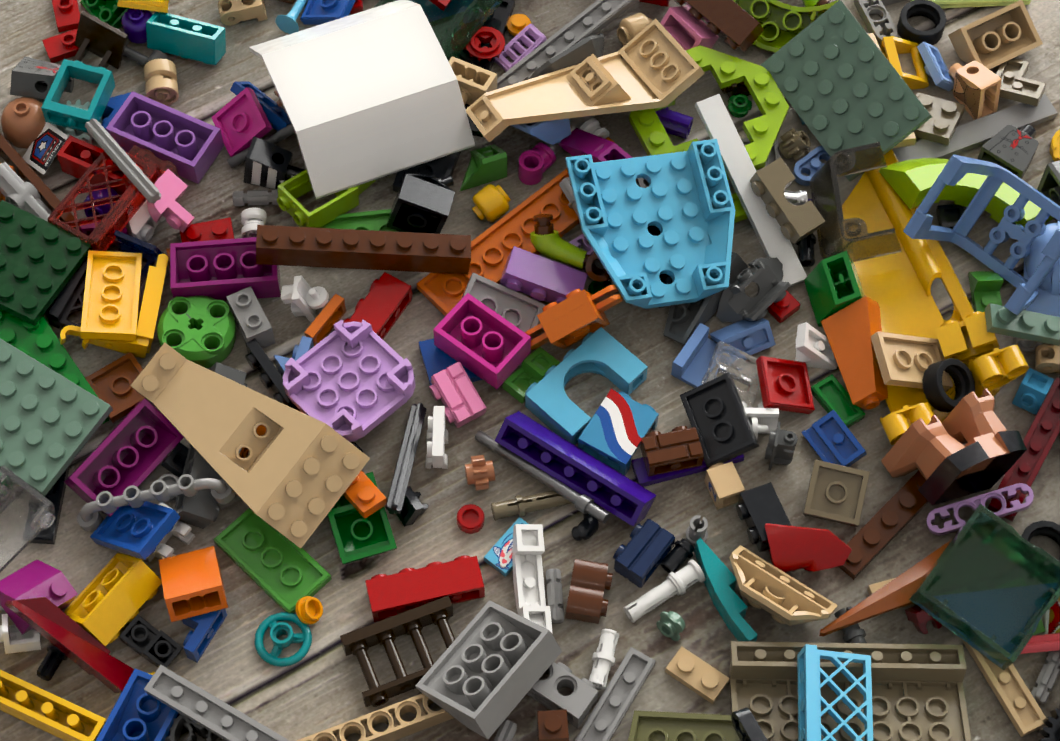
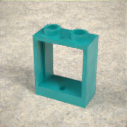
(71, 116)

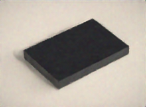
(719, 420)

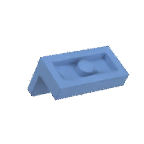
(746, 335)
(694, 357)

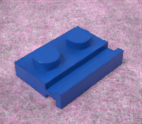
(834, 441)

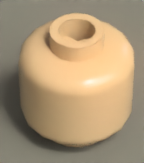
(631, 26)

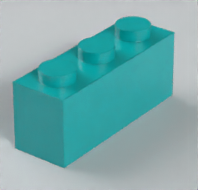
(186, 37)

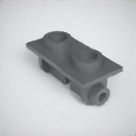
(780, 446)

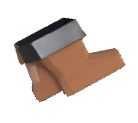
(946, 463)

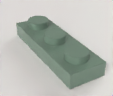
(1026, 325)

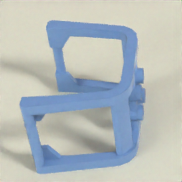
(956, 168)

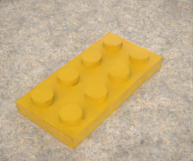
(111, 296)

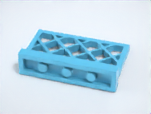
(811, 700)

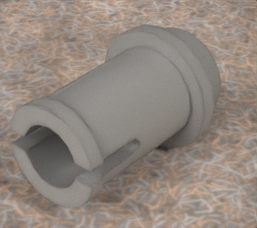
(698, 527)

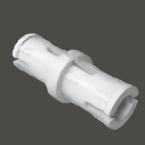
(603, 658)

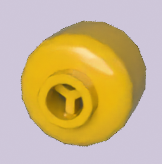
(490, 203)

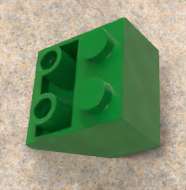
(833, 286)

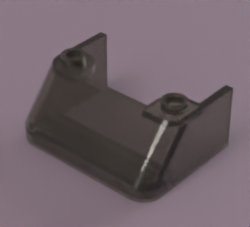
(849, 234)

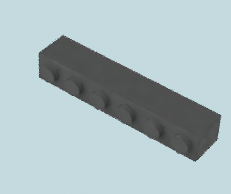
(203, 508)

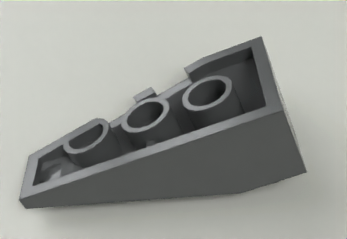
(686, 317)

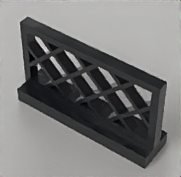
(72, 292)

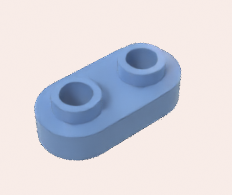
(809, 164)

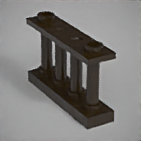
(384, 633)

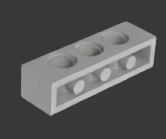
(577, 704)

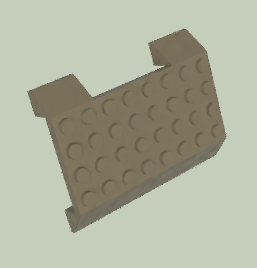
(913, 689)

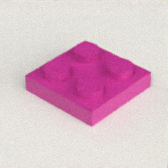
(241, 121)

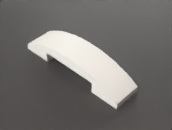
(528, 574)

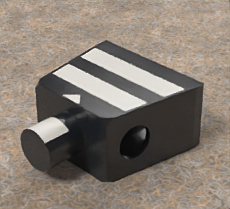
(268, 164)

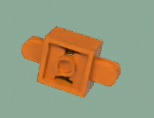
(573, 317)

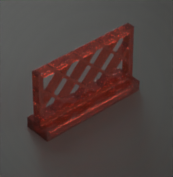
(120, 212)

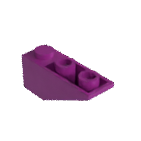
(585, 143)

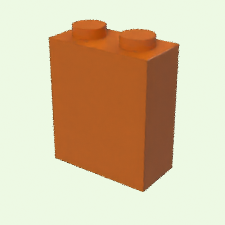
(192, 584)

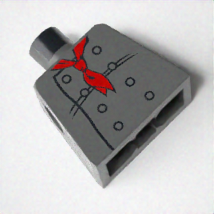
(34, 78)
(1011, 149)

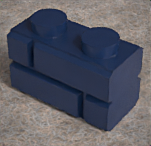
(643, 553)

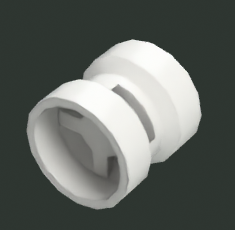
(250, 219)

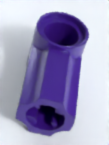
(675, 122)

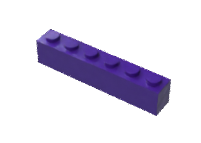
(575, 468)

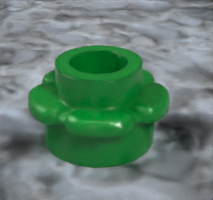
(739, 110)

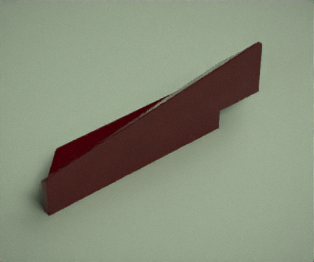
(73, 641)

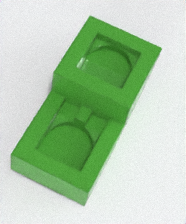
(531, 371)

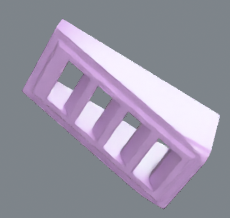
(530, 37)

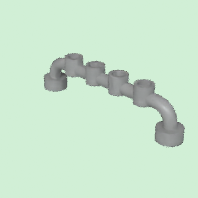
(90, 518)

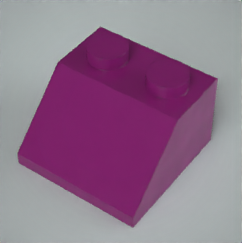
(35, 581)

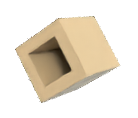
(723, 484)

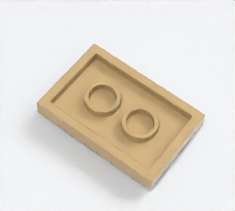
(906, 358)

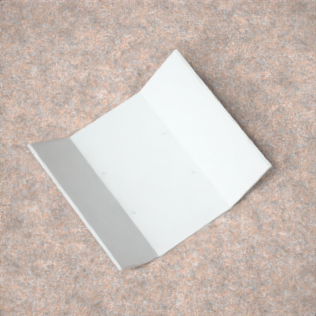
(368, 95)

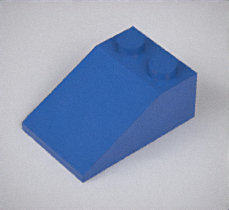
(138, 714)

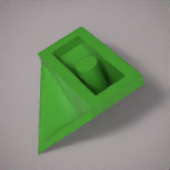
(485, 166)

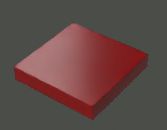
(785, 385)

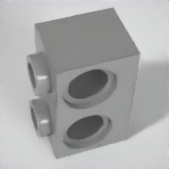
(250, 317)

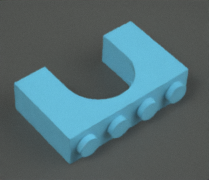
(597, 354)

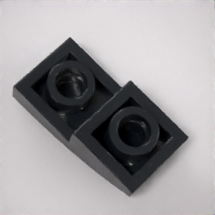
(150, 642)

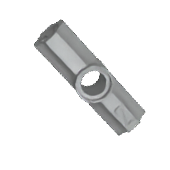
(21, 193)

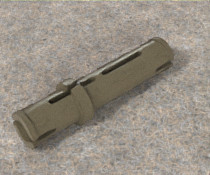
(527, 504)

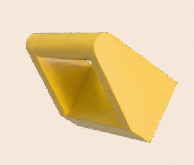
(892, 46)

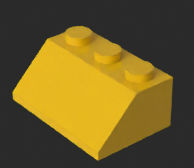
(114, 597)

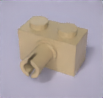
(472, 80)

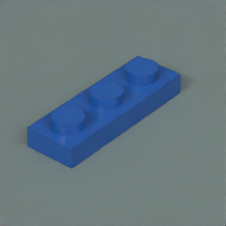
(274, 113)

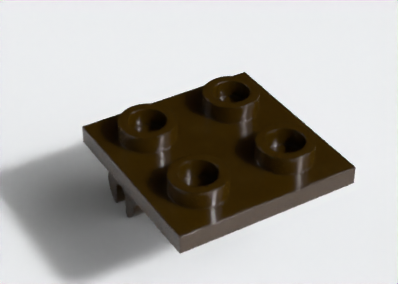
(99, 39)

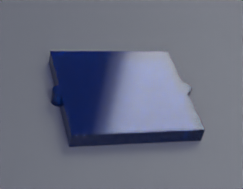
(138, 244)

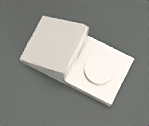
(814, 348)

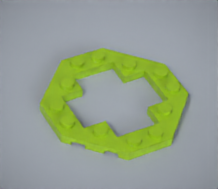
(726, 70)

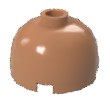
(22, 121)

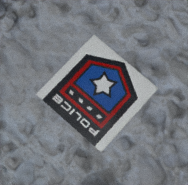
(45, 148)

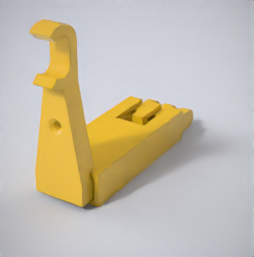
(146, 319)

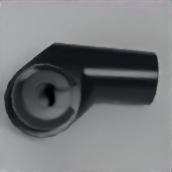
(585, 528)

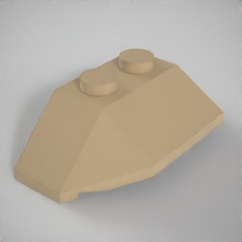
(776, 591)

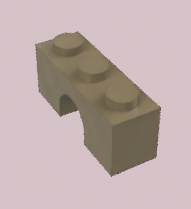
(795, 220)

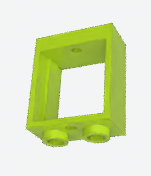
(298, 186)

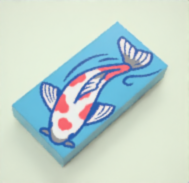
(501, 553)

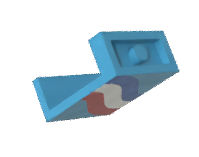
(617, 430)

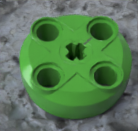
(198, 329)

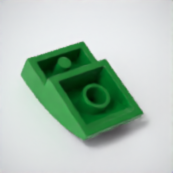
(356, 536)

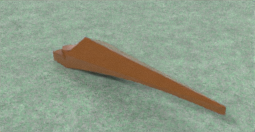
(889, 597)

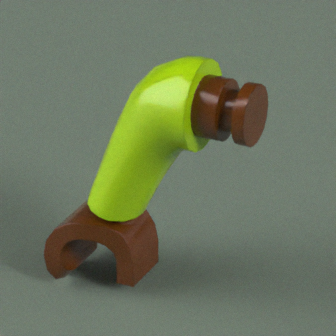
(551, 245)

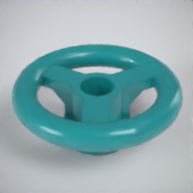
(277, 630)

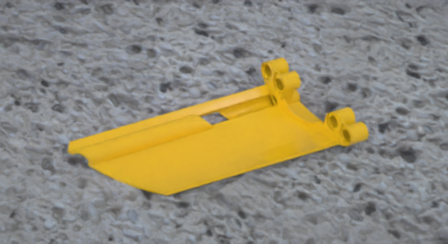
(903, 291)

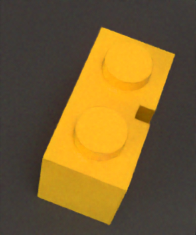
(966, 338)

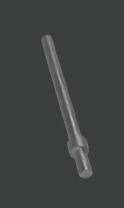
(582, 502)

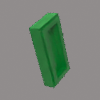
(833, 396)

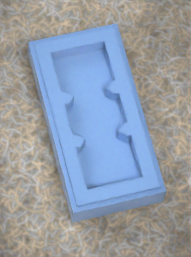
(935, 66)

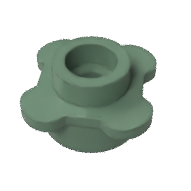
(671, 625)

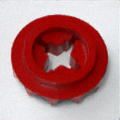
(486, 35)

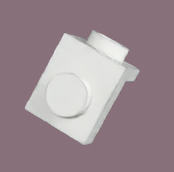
(15, 641)

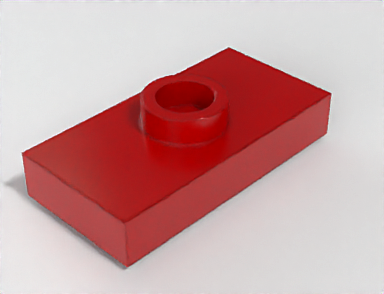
(66, 14)
(61, 46)

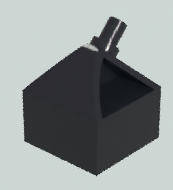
(421, 204)

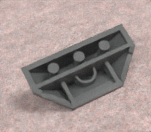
(573, 55)

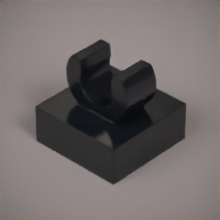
(411, 507)

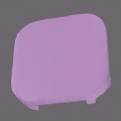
(349, 380)

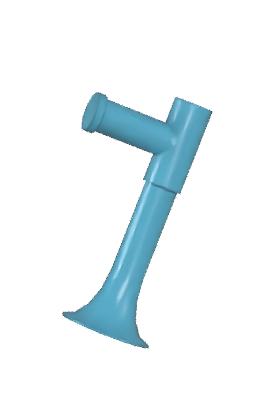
(288, 23)

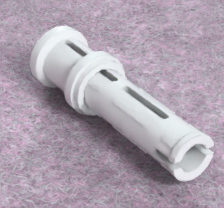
(675, 584)

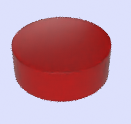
(470, 518)

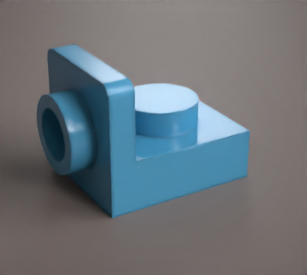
(1032, 391)

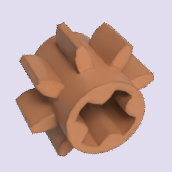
(479, 472)

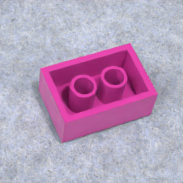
(482, 340)

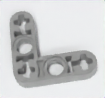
(874, 26)

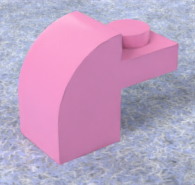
(171, 191)

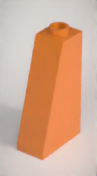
(851, 343)

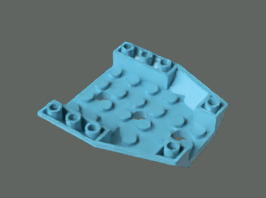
(686, 202)

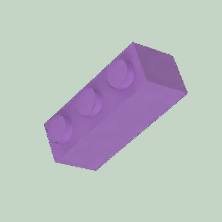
(540, 276)

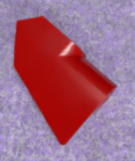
(805, 548)

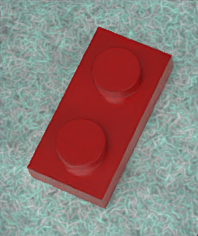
(209, 230)

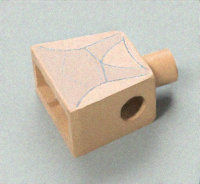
(976, 88)

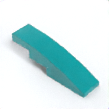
(721, 586)

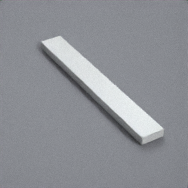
(740, 171)

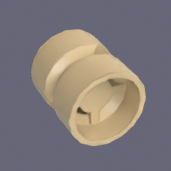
(161, 81)

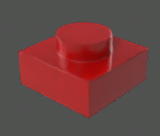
(784, 308)

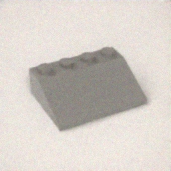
(489, 668)

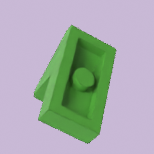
(985, 289)

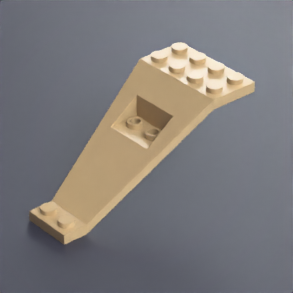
(638, 77)
(290, 471)

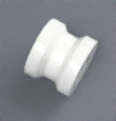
(593, 126)

